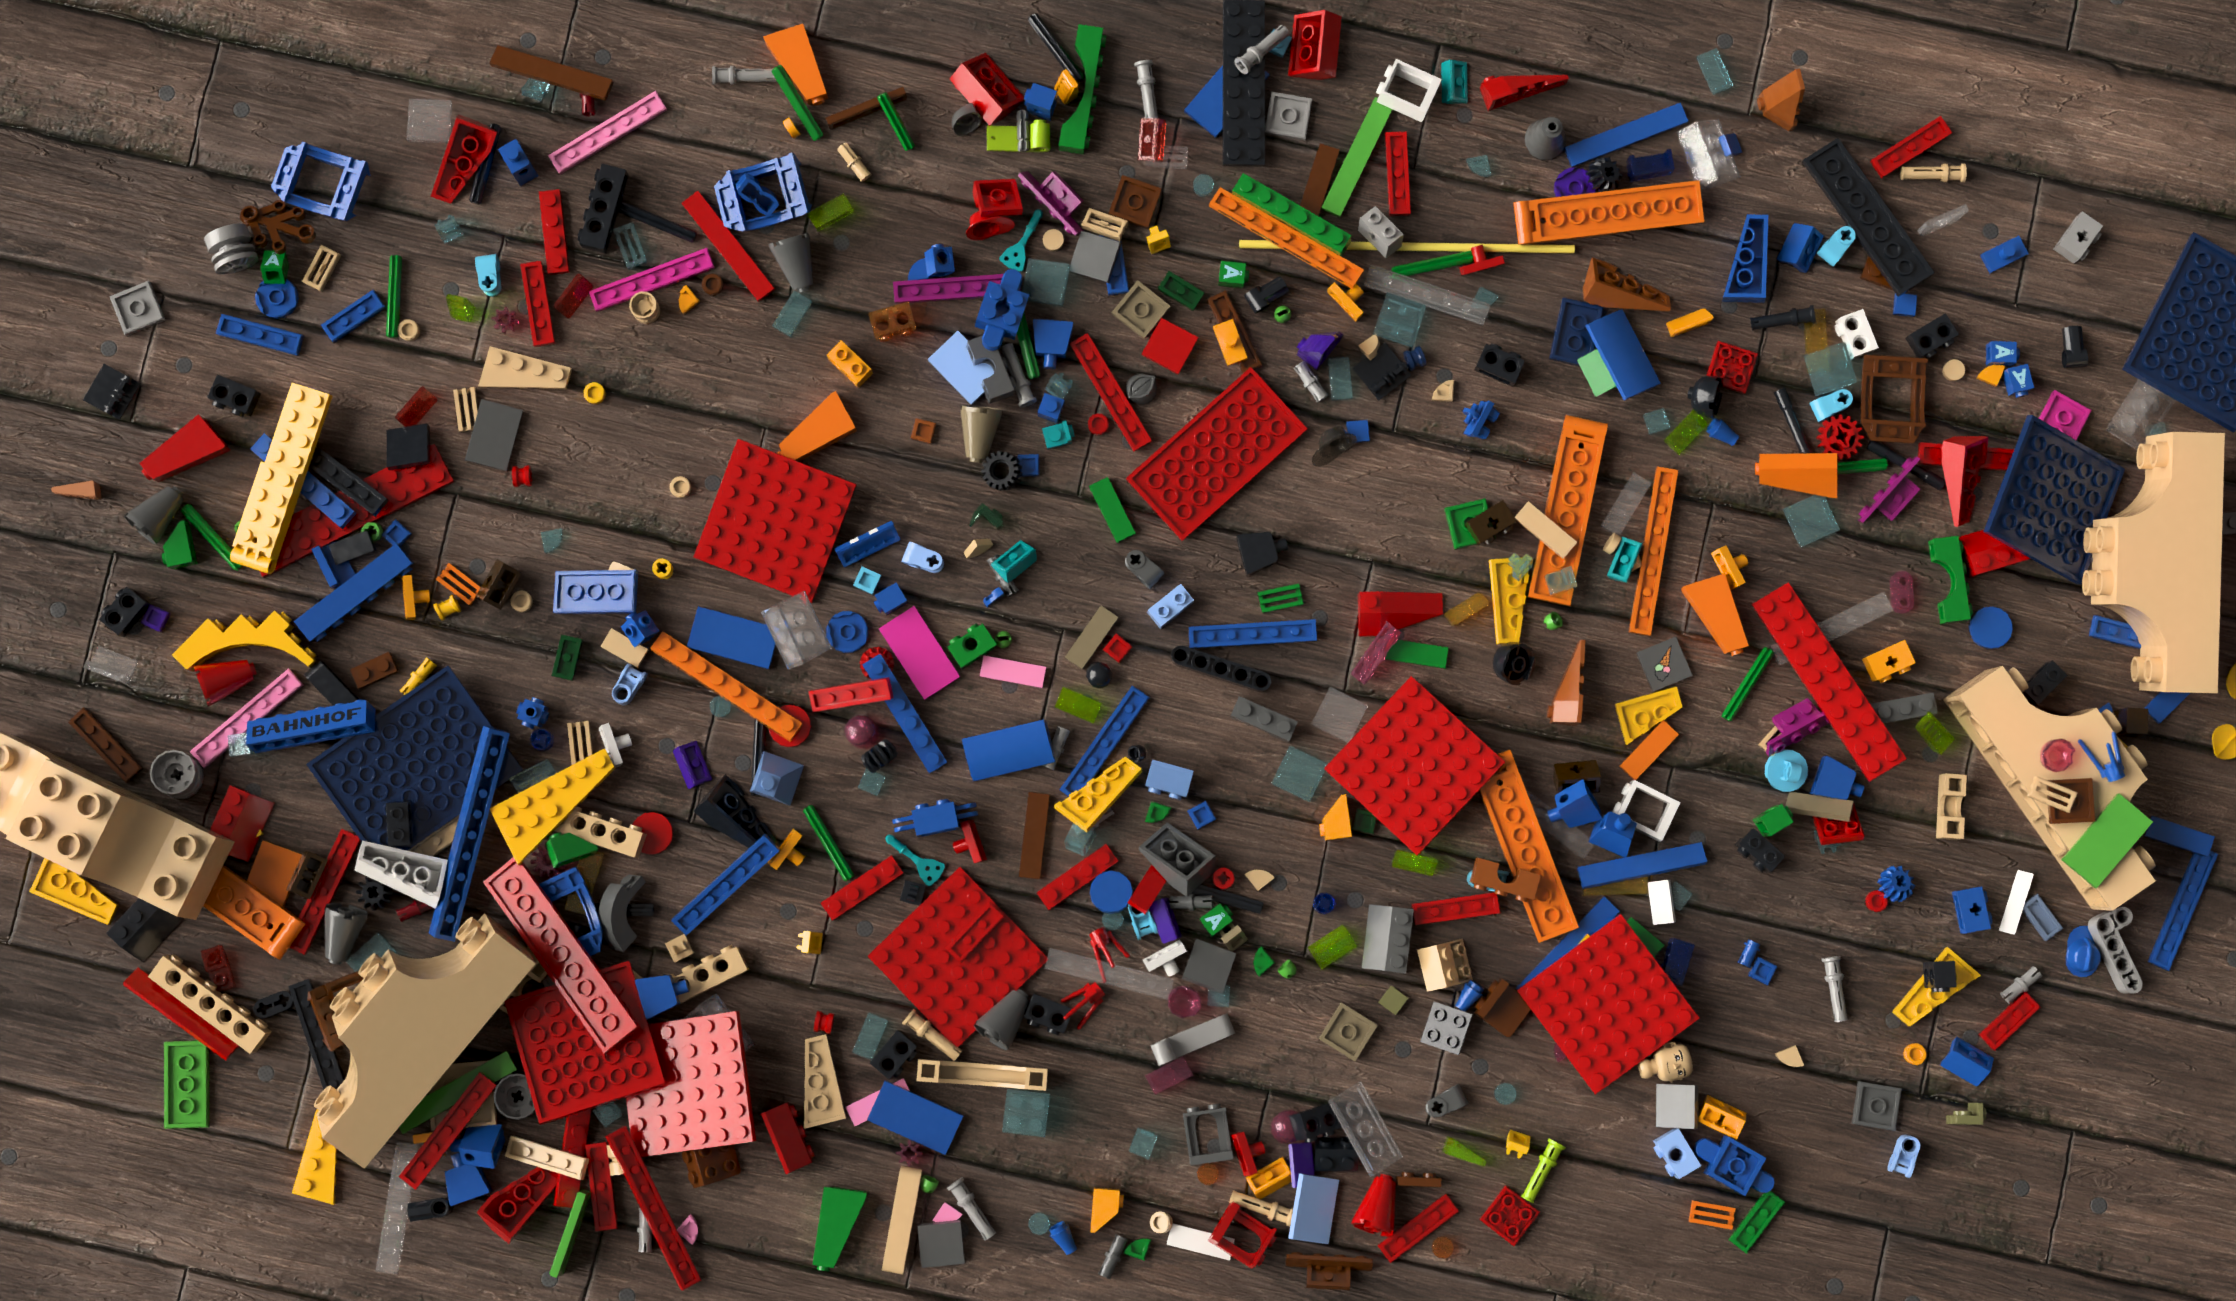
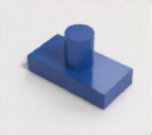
(2004, 254)

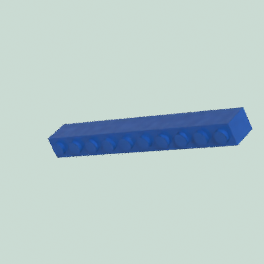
(469, 833)

